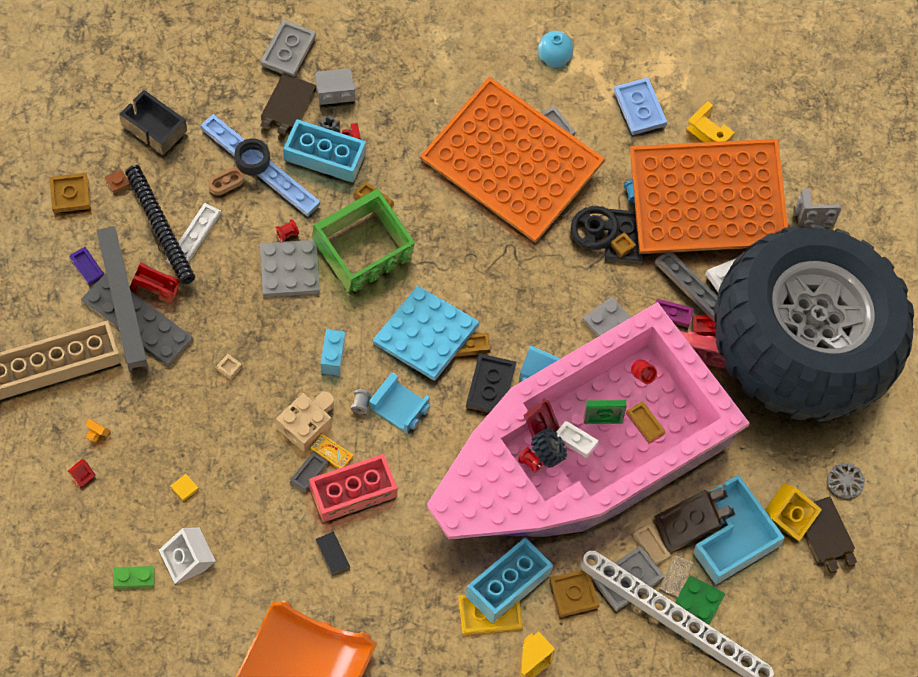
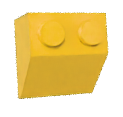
(792, 511)
(536, 655)

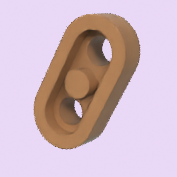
(225, 181)

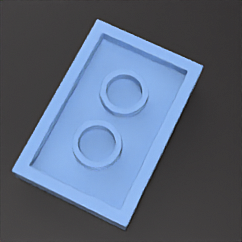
(640, 106)

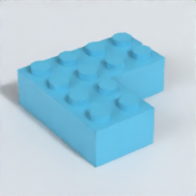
(742, 537)

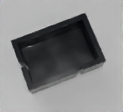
(153, 122)

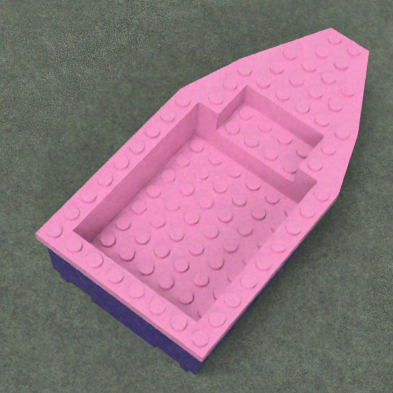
(497, 495)

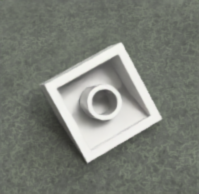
(187, 554)

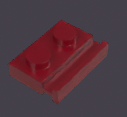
(541, 418)

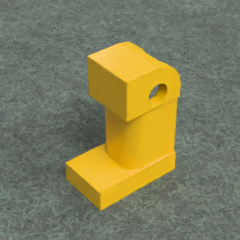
(705, 129)

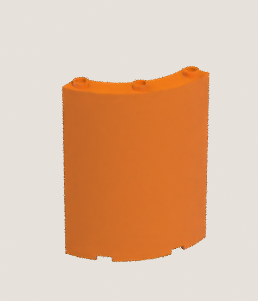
(302, 647)

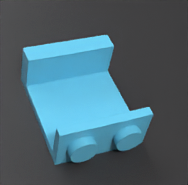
(399, 404)

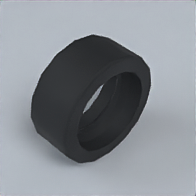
(252, 169)

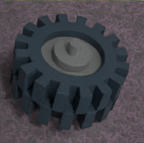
(549, 448)

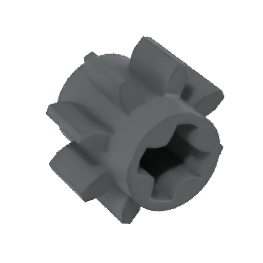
(330, 123)

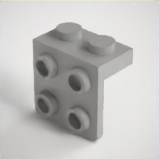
(335, 86)
(814, 214)

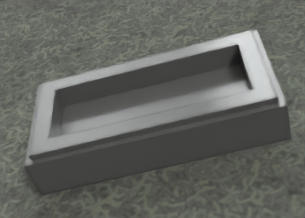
(311, 468)

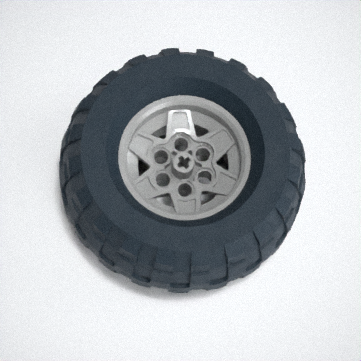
(833, 282)

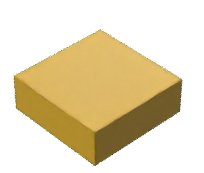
(184, 487)

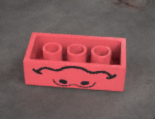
(353, 488)

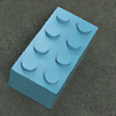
(324, 150)
(508, 580)

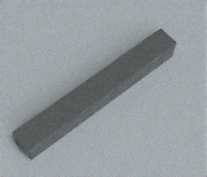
(122, 298)

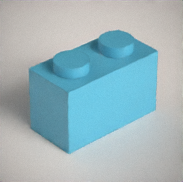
(333, 352)

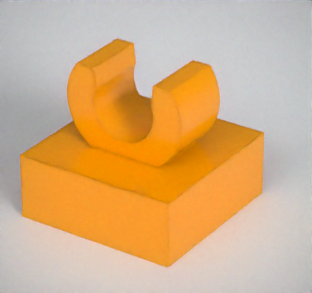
(96, 430)

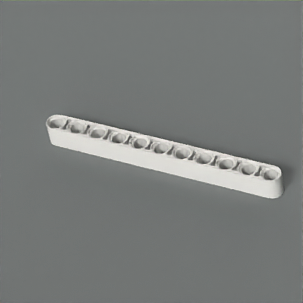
(670, 609)

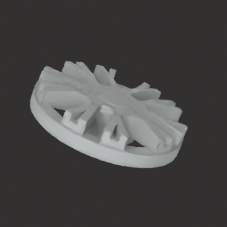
(846, 480)

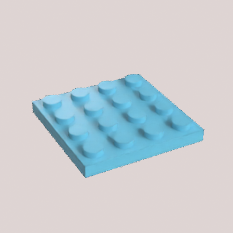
(426, 332)

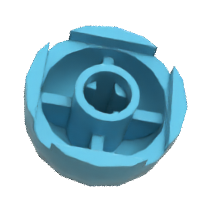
(555, 49)

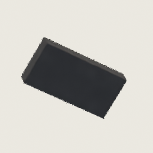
(332, 553)

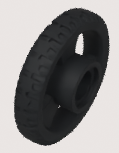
(595, 221)

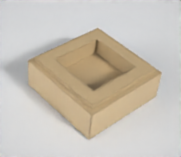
(229, 367)

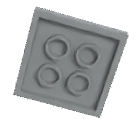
(289, 268)

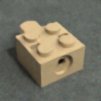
(306, 419)

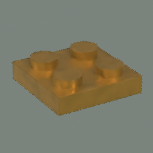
(69, 192)
(574, 593)

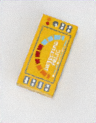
(332, 452)

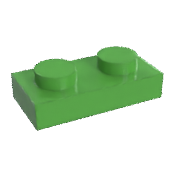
(134, 577)

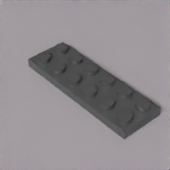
(158, 333)

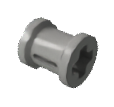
(360, 401)

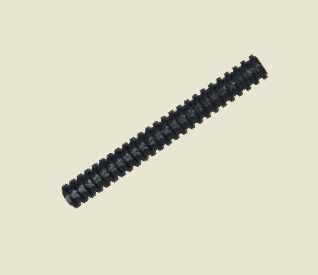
(160, 225)

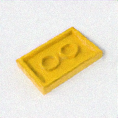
(476, 623)

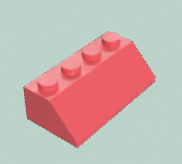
(705, 348)

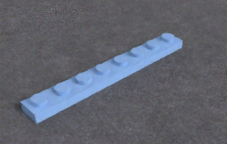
(272, 176)

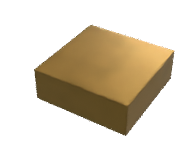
(623, 245)

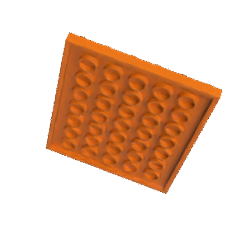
(512, 159)
(707, 195)

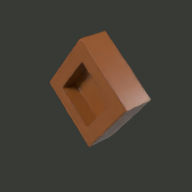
(117, 181)

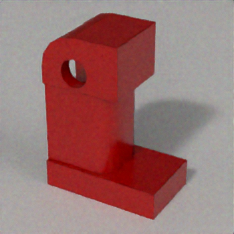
(156, 282)

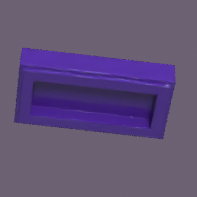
(86, 266)

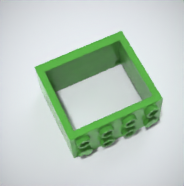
(339, 220)

